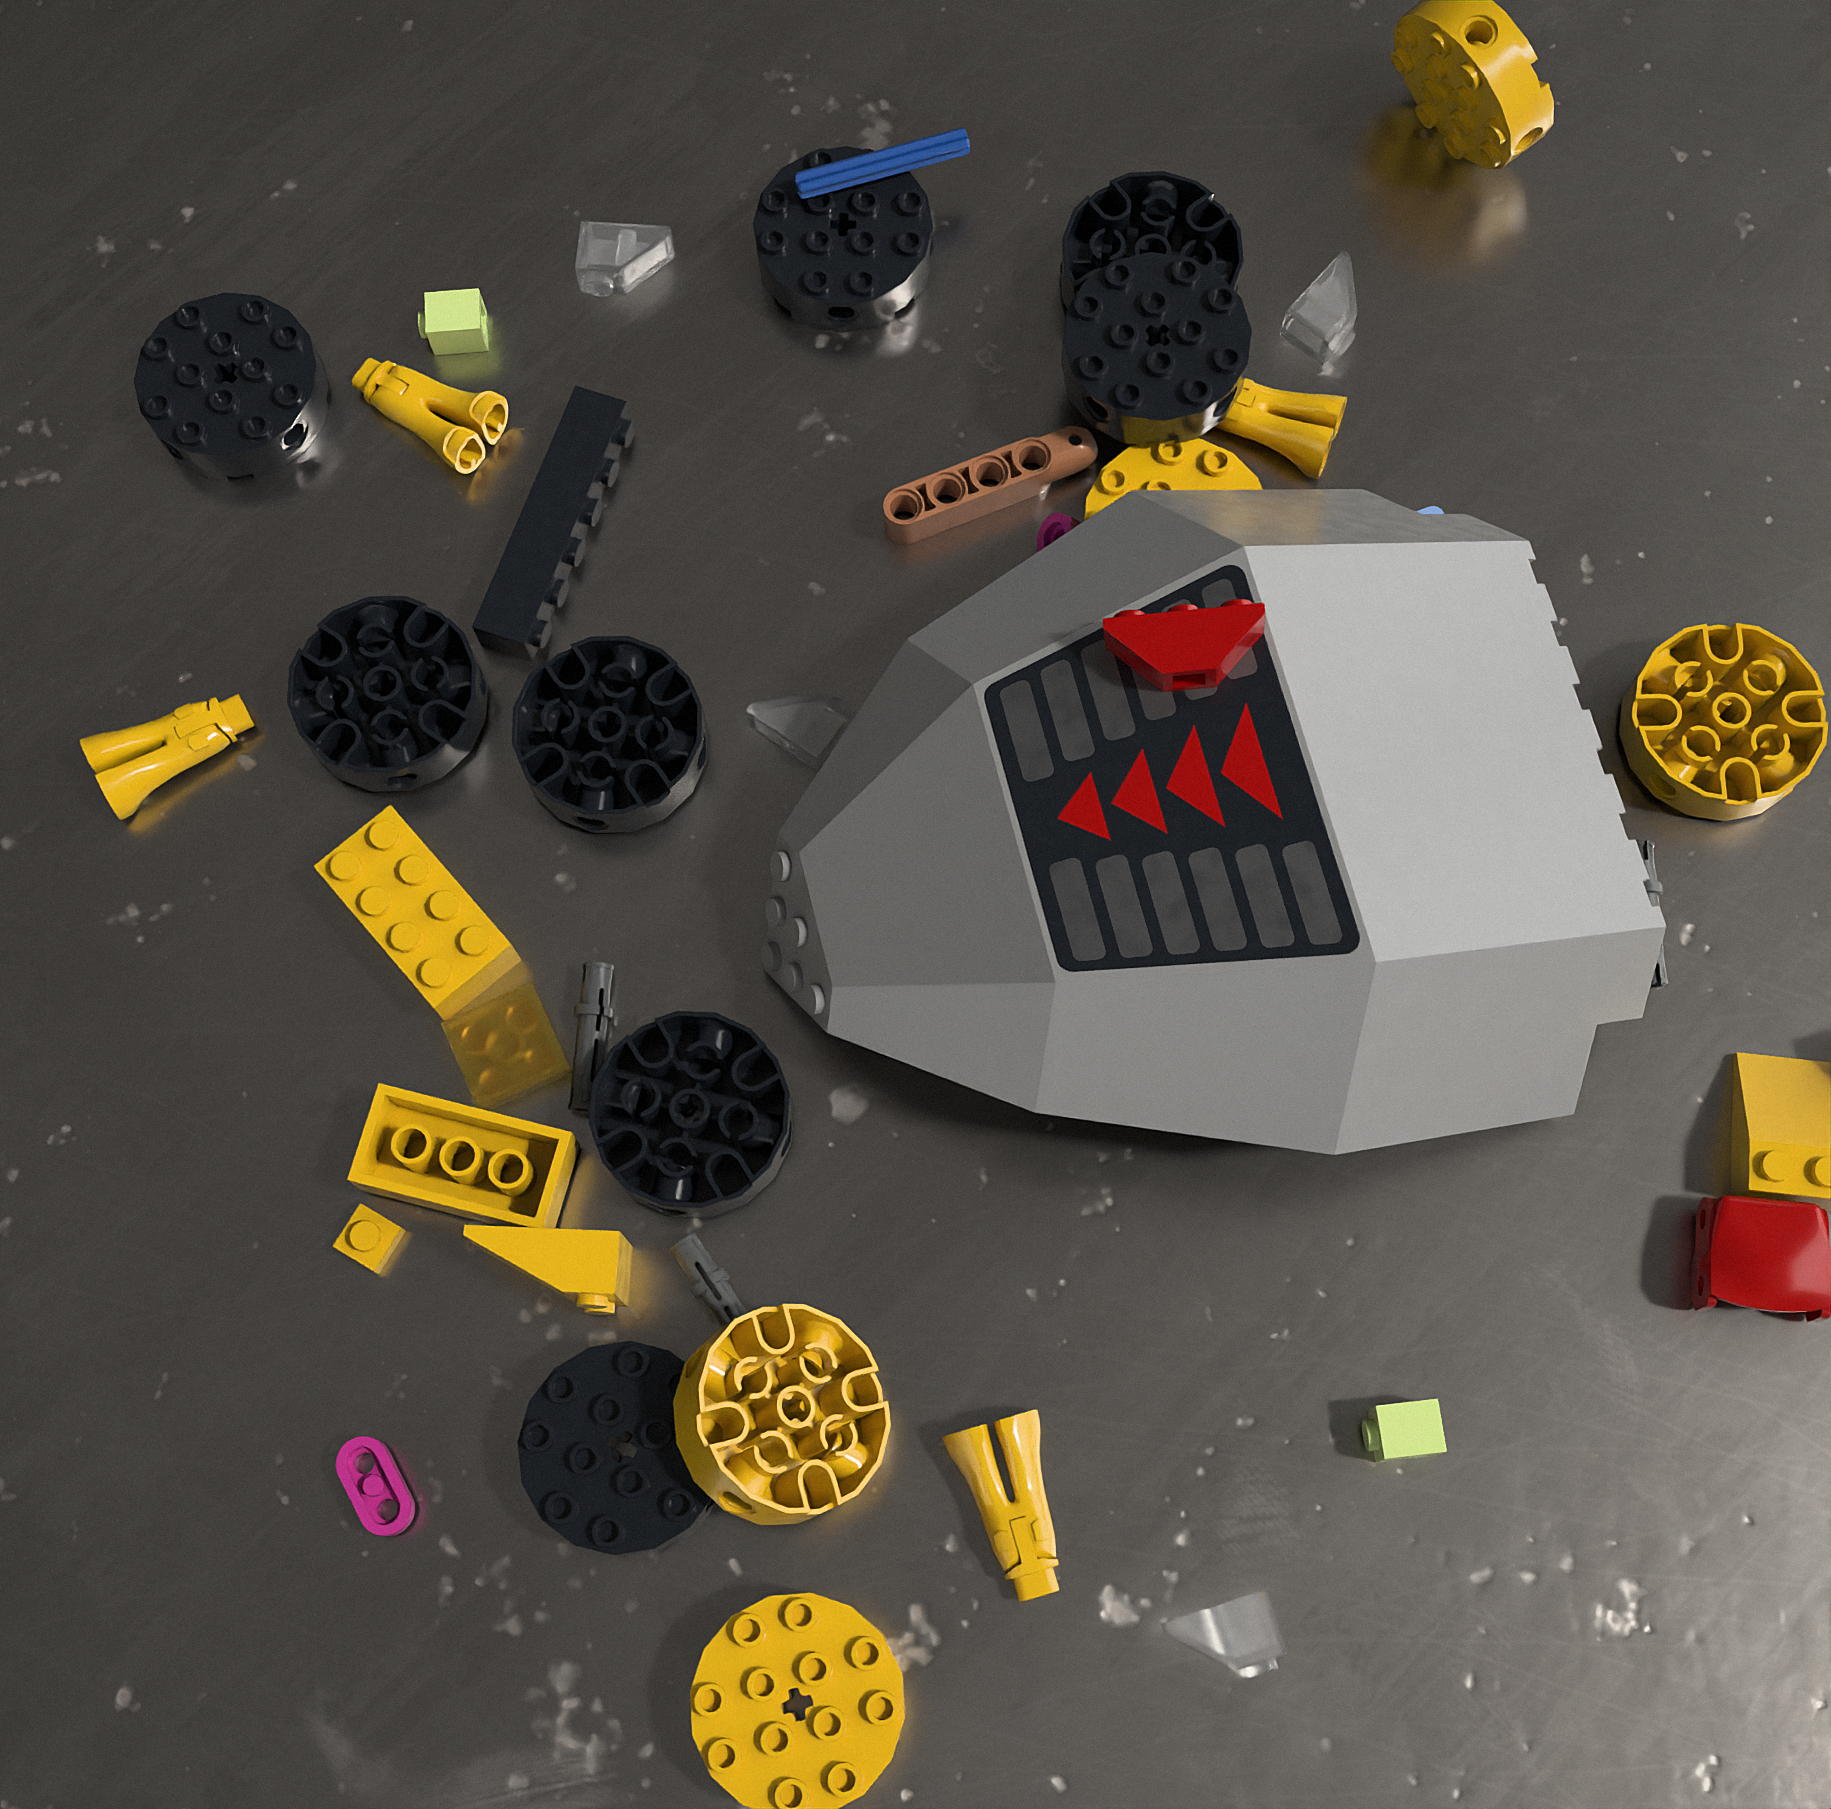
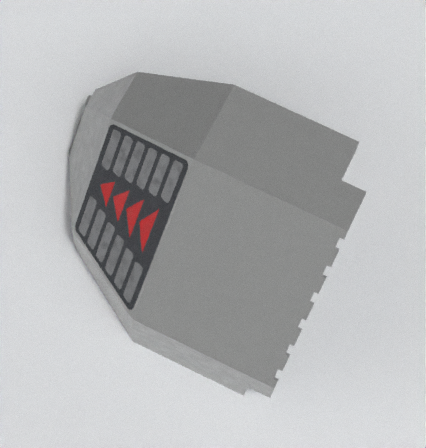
(1249, 911)

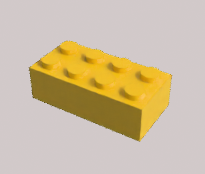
(418, 913)
(463, 1160)

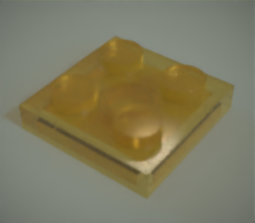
(506, 1047)

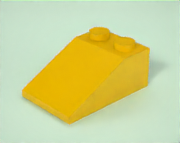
(1781, 1129)
(576, 1263)

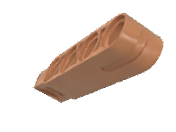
(974, 500)

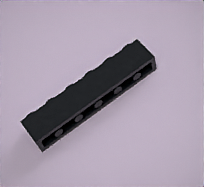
(554, 524)

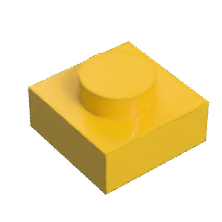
(369, 1238)

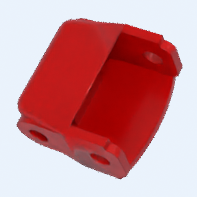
(1762, 1256)

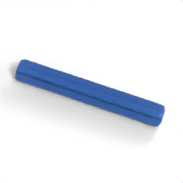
(882, 163)

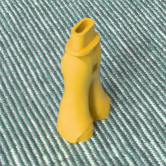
(412, 397)
(1287, 422)
(144, 756)
(1019, 1529)

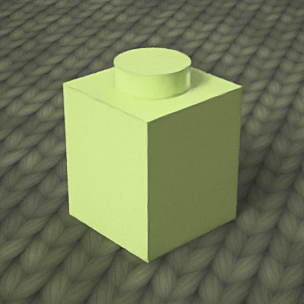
(454, 321)
(1404, 1430)

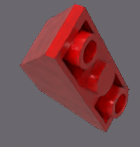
(1186, 644)

